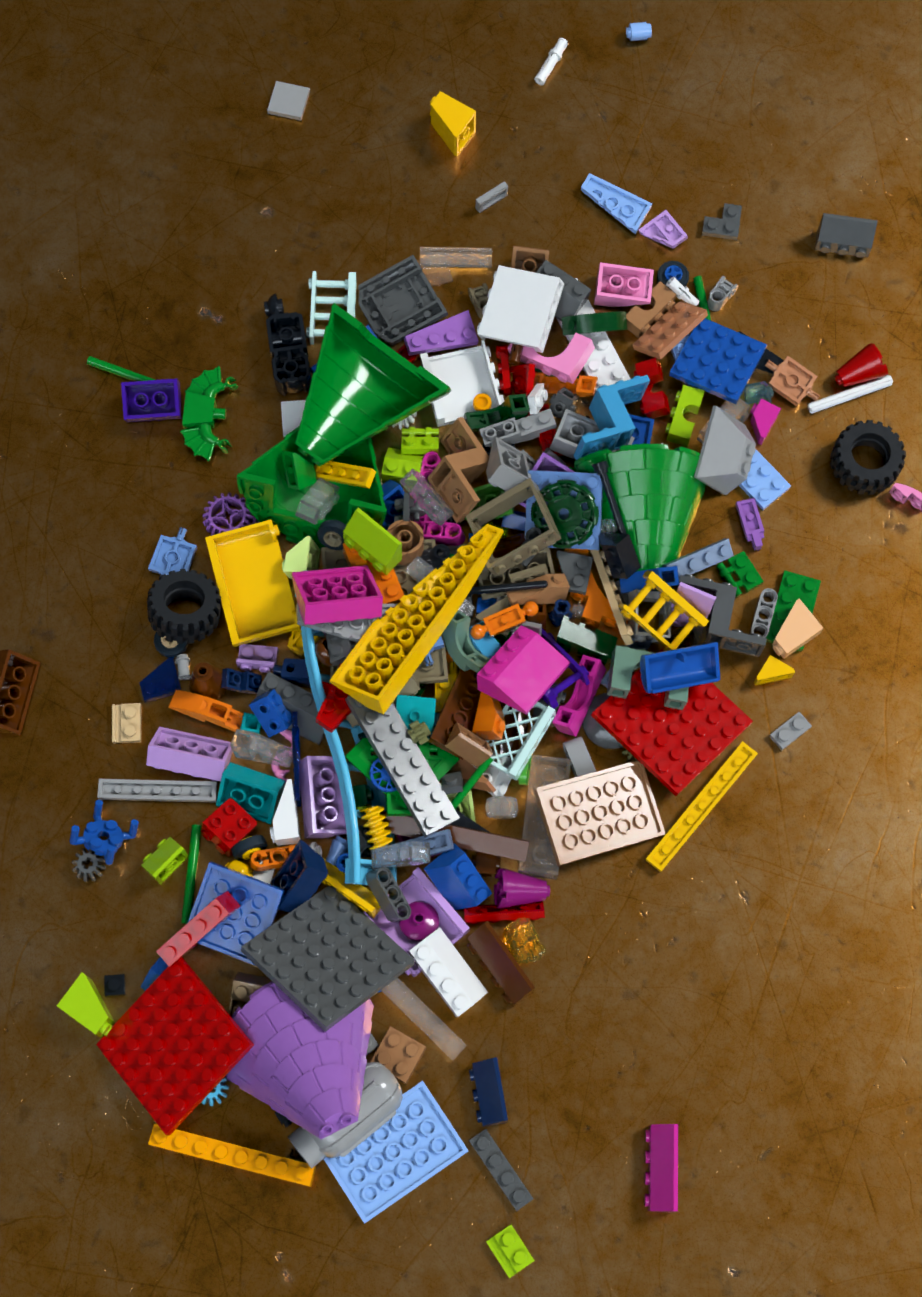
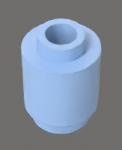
(639, 31)

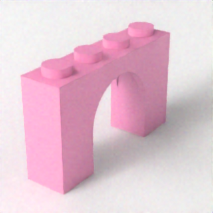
(565, 365)

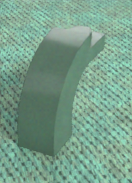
(460, 646)

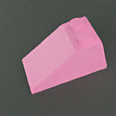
(623, 285)

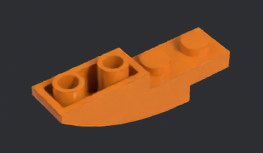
(206, 709)

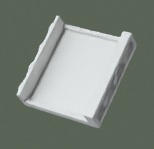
(520, 307)
(467, 374)

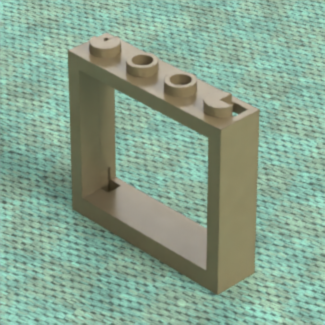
(501, 505)

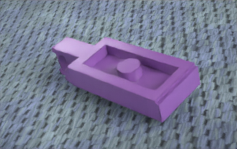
(751, 522)

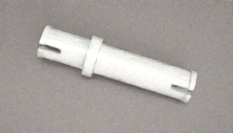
(554, 56)

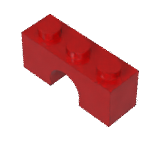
(655, 403)

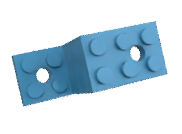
(612, 416)

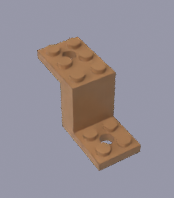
(459, 469)

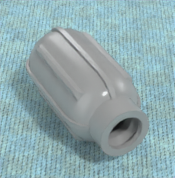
(378, 1105)

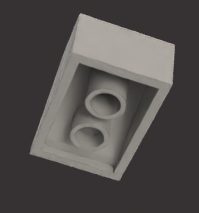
(506, 465)

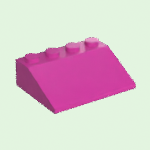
(337, 595)
(522, 670)

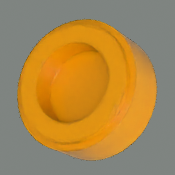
(482, 402)

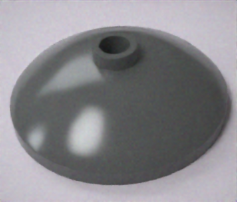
(595, 731)

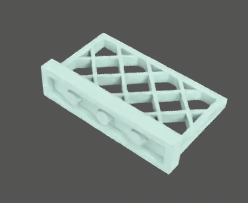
(529, 745)

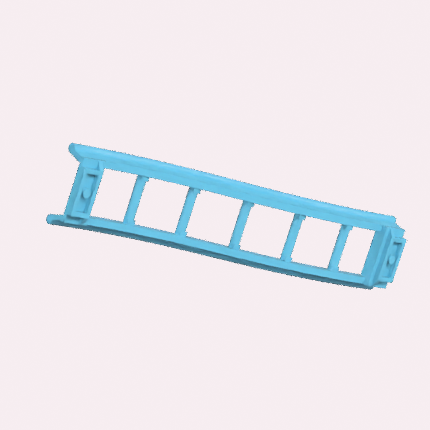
(355, 867)

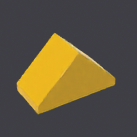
(774, 671)

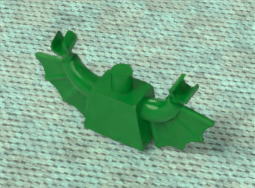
(201, 412)

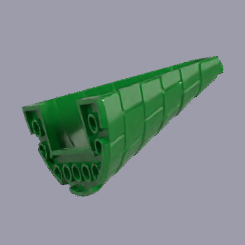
(359, 390)
(653, 495)
(270, 498)

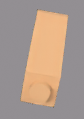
(796, 630)

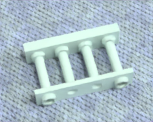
(348, 300)

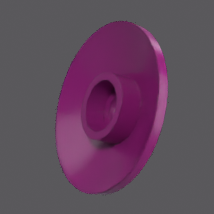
(420, 930)

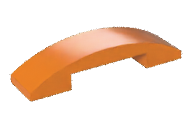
(582, 387)

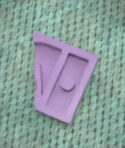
(664, 230)

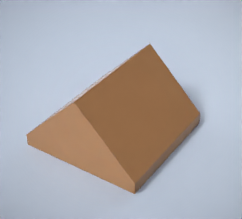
(528, 258)
(468, 745)

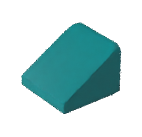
(250, 723)

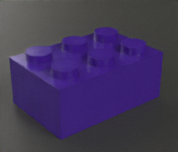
(151, 400)

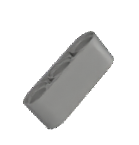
(766, 608)
(580, 759)

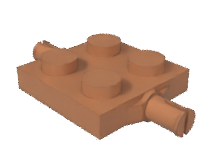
(792, 380)

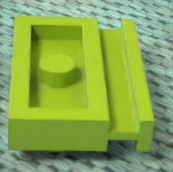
(510, 1251)

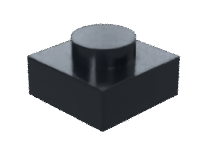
(115, 985)

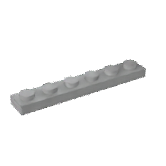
(157, 790)

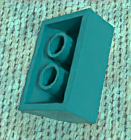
(252, 790)

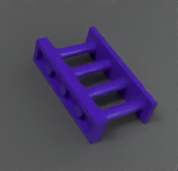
(580, 672)

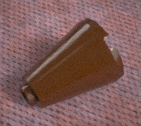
(206, 681)

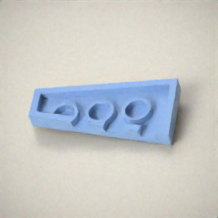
(619, 203)

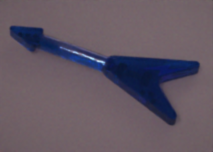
(296, 759)

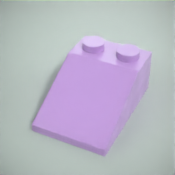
(698, 599)

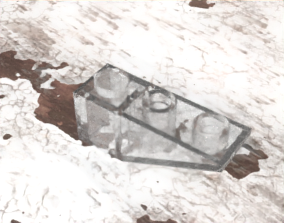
(259, 748)

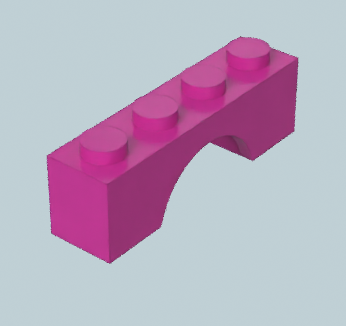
(572, 714)

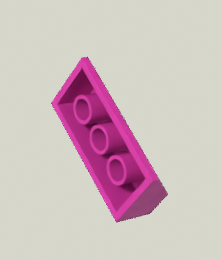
(662, 1168)

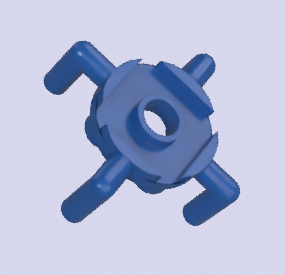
(103, 828)

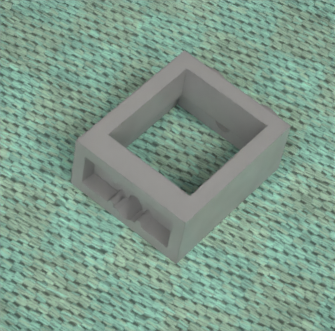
(664, 612)

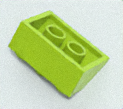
(372, 542)

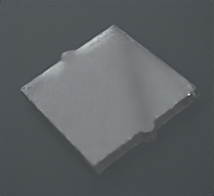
(437, 275)

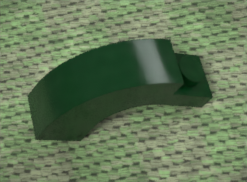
(594, 323)
(512, 407)

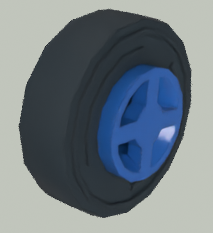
(673, 269)

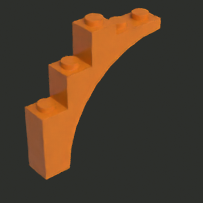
(597, 605)

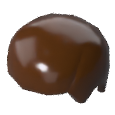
(322, 652)

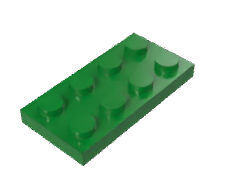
(791, 589)

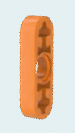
(270, 863)

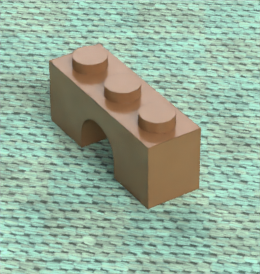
(642, 320)

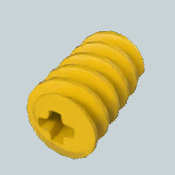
(376, 826)

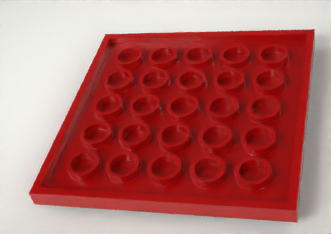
(670, 740)
(174, 1045)

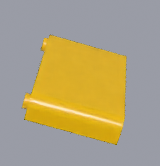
(252, 582)

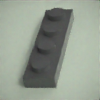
(501, 1169)

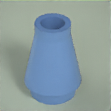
(338, 847)

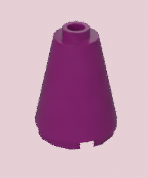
(518, 889)

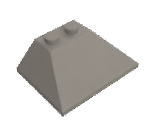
(725, 453)

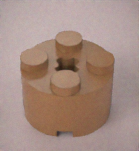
(411, 537)

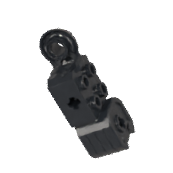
(287, 348)

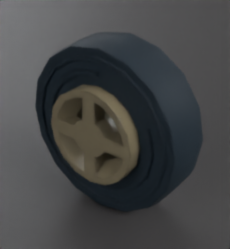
(331, 534)

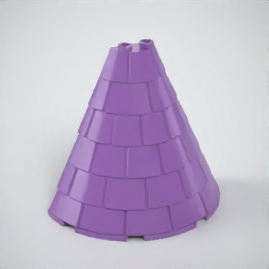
(300, 1067)

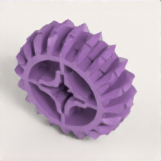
(220, 519)

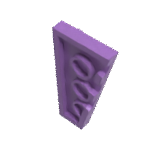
(444, 335)

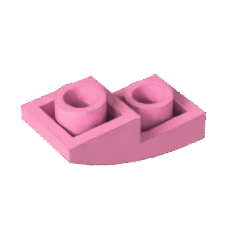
(903, 493)

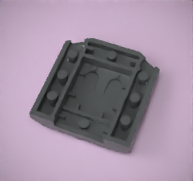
(400, 301)

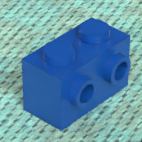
(271, 713)

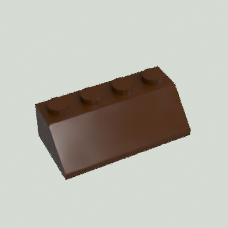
(16, 688)
(500, 964)

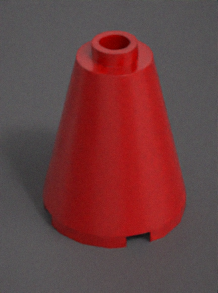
(862, 367)

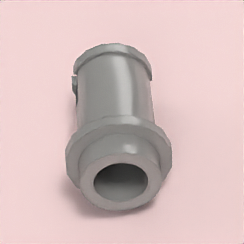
(183, 666)

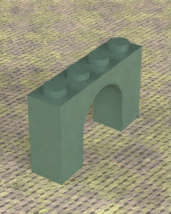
(623, 663)

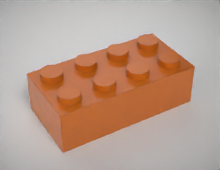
(387, 584)

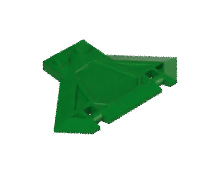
(362, 759)

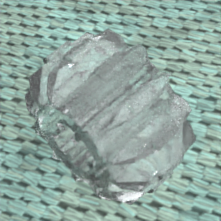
(501, 807)

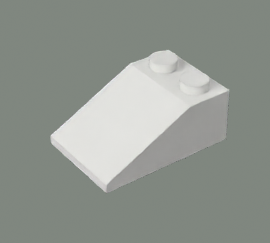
(285, 821)

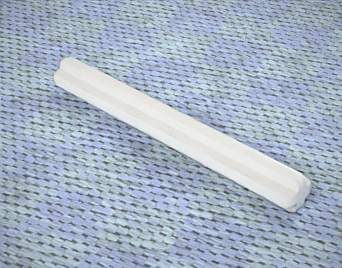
(850, 394)

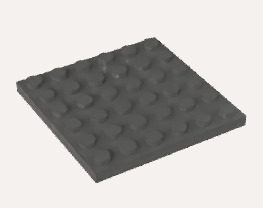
(327, 957)

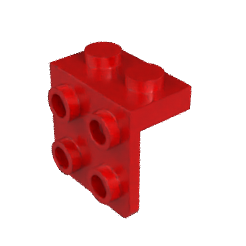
(227, 826)

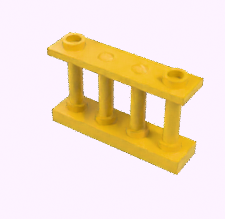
(666, 594)

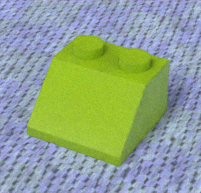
(398, 465)
(164, 860)

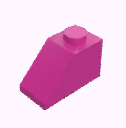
(763, 418)

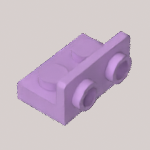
(257, 657)

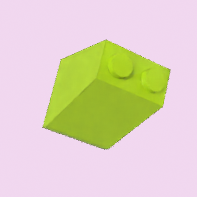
(87, 1006)

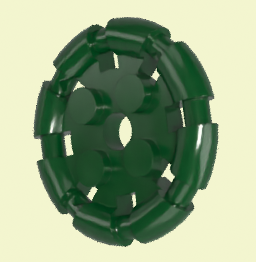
(575, 509)

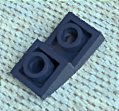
(241, 681)

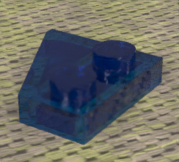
(161, 681)

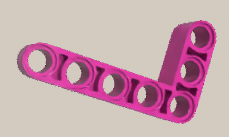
(430, 527)

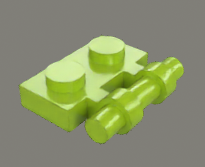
(419, 445)

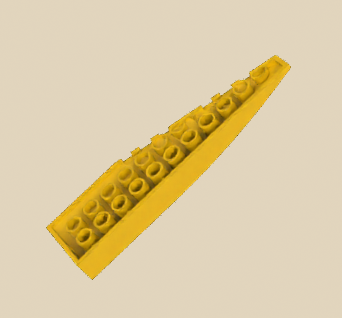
(405, 634)

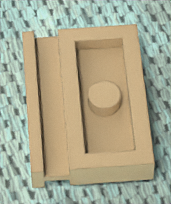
(126, 723)

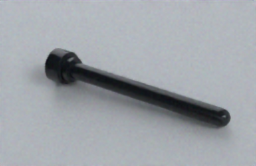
(601, 469)
(507, 587)

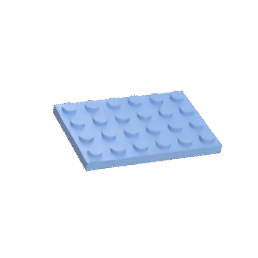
(398, 1155)

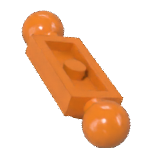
(504, 620)

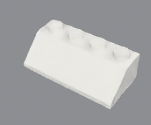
(448, 972)

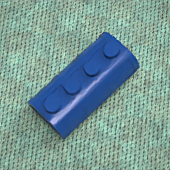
(680, 668)

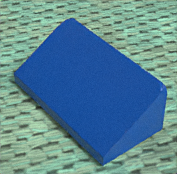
(515, 521)

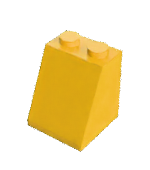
(452, 121)

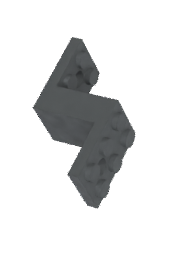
(721, 615)

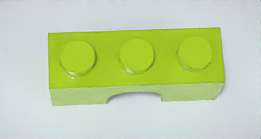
(688, 402)

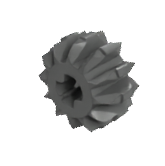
(93, 870)

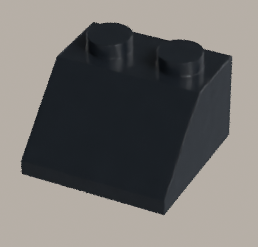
(619, 554)

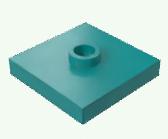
(416, 708)

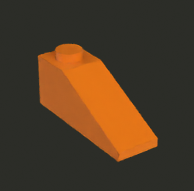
(489, 718)

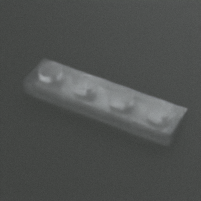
(455, 257)

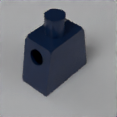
(294, 672)

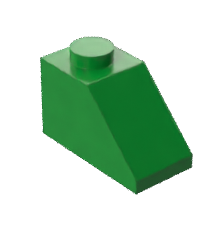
(298, 471)

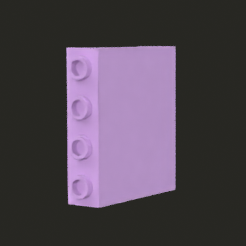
(420, 889)

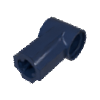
(560, 609)

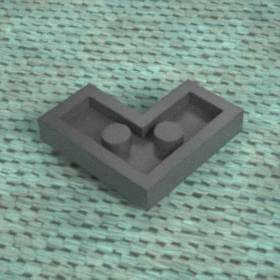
(727, 226)

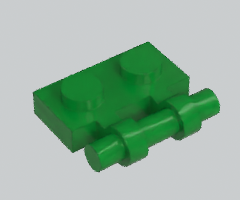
(744, 571)

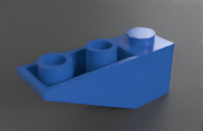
(636, 581)

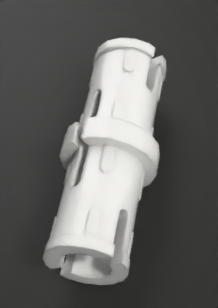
(682, 292)

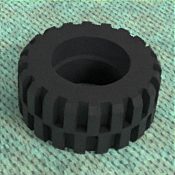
(874, 436)
(184, 586)

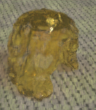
(523, 941)

